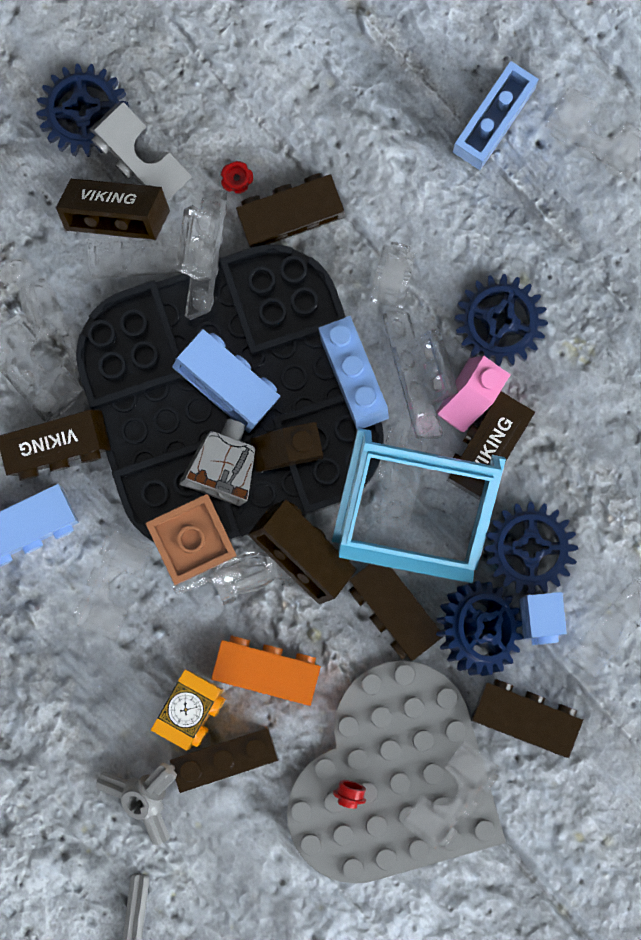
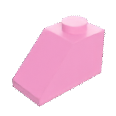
(477, 390)

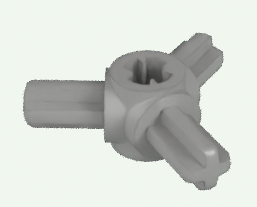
(142, 797)

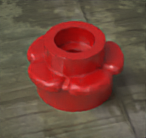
(236, 168)
(350, 794)

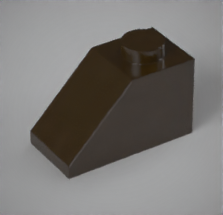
(287, 447)

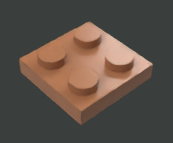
(191, 539)

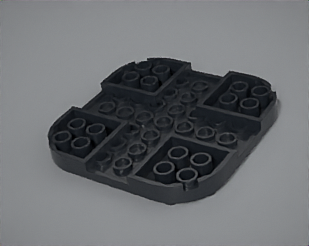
(155, 419)

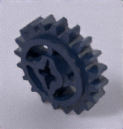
(69, 110)
(511, 294)
(560, 548)
(470, 627)

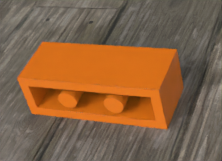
(266, 670)

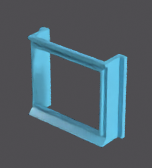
(402, 559)

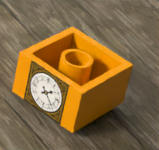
(188, 710)

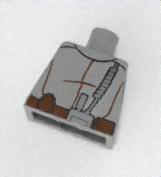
(222, 465)

